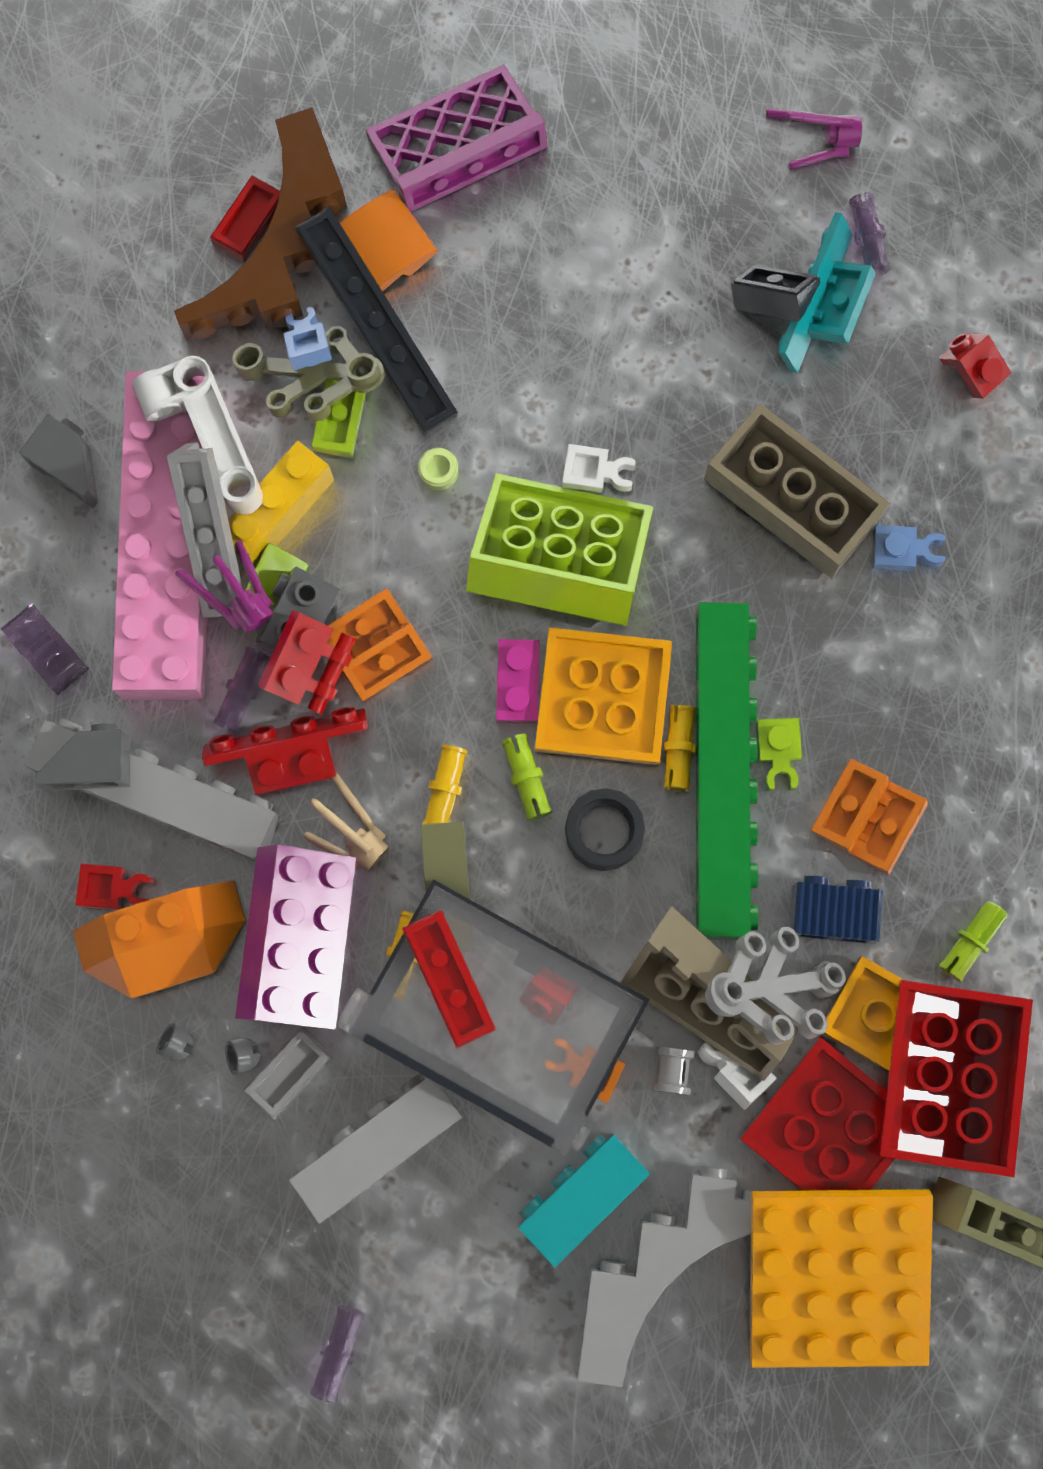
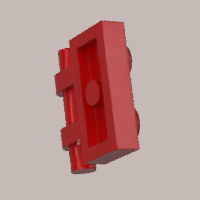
(297, 657)

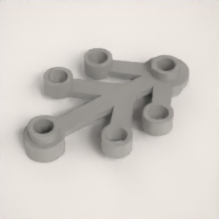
(731, 996)

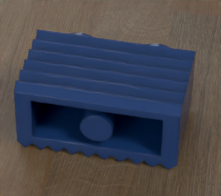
(836, 911)

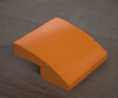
(388, 238)
(383, 647)
(869, 817)

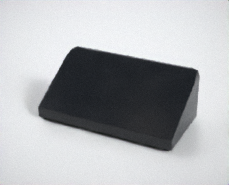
(774, 292)

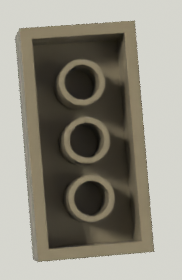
(795, 490)

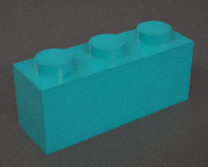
(581, 1198)

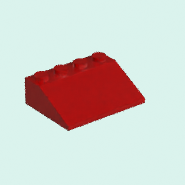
(956, 1078)

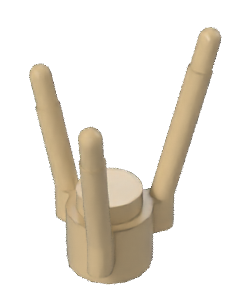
(365, 846)

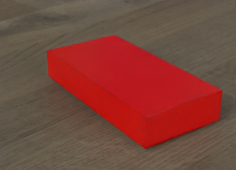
(246, 219)

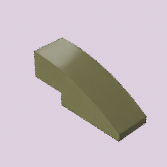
(445, 856)

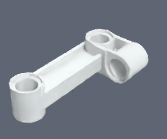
(166, 393)

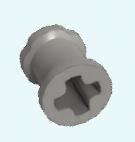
(673, 1071)

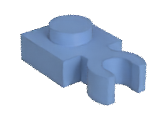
(306, 341)
(899, 548)

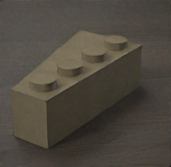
(675, 975)

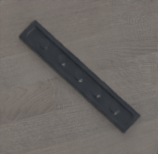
(376, 320)

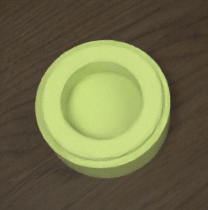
(438, 469)

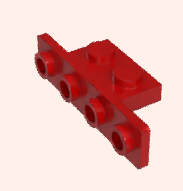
(288, 753)

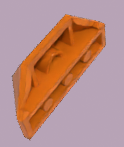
(162, 939)

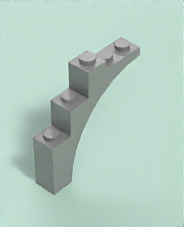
(623, 1299)

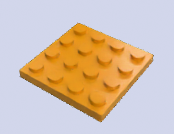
(840, 1278)

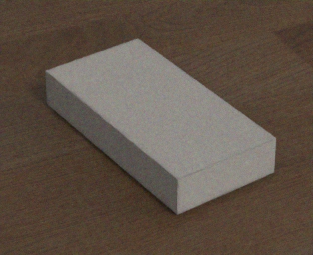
(287, 1073)

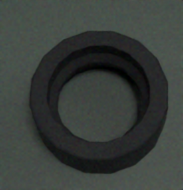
(599, 798)

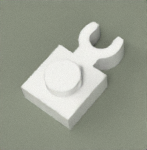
(588, 469)
(733, 1078)

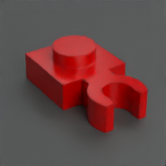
(106, 887)

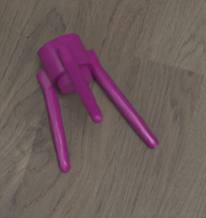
(840, 130)
(249, 609)

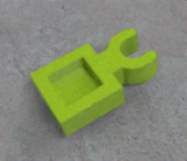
(779, 744)

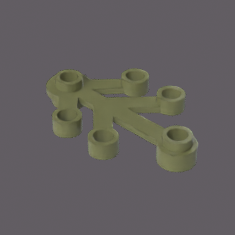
(253, 364)

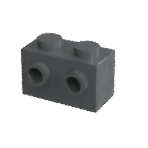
(300, 593)

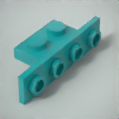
(836, 301)

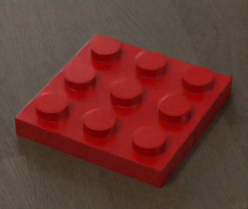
(823, 1124)

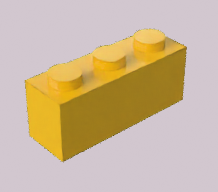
(287, 496)

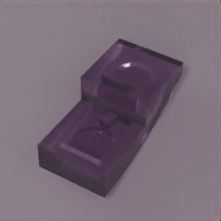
(44, 648)

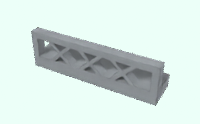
(204, 521)

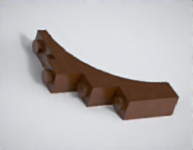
(263, 281)

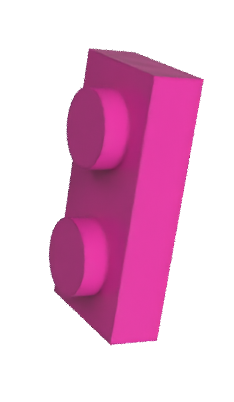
(518, 681)

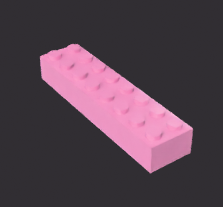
(157, 616)

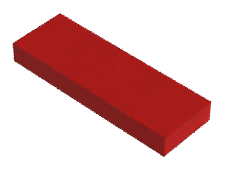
(449, 979)

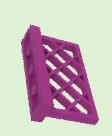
(470, 158)

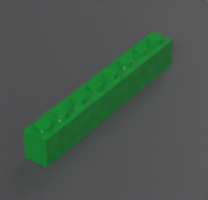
(723, 771)

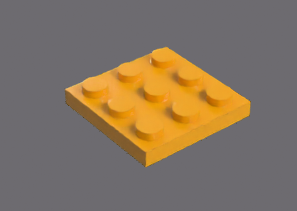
(603, 696)

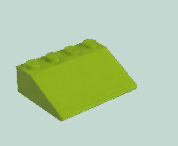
(559, 549)

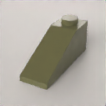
(988, 1220)

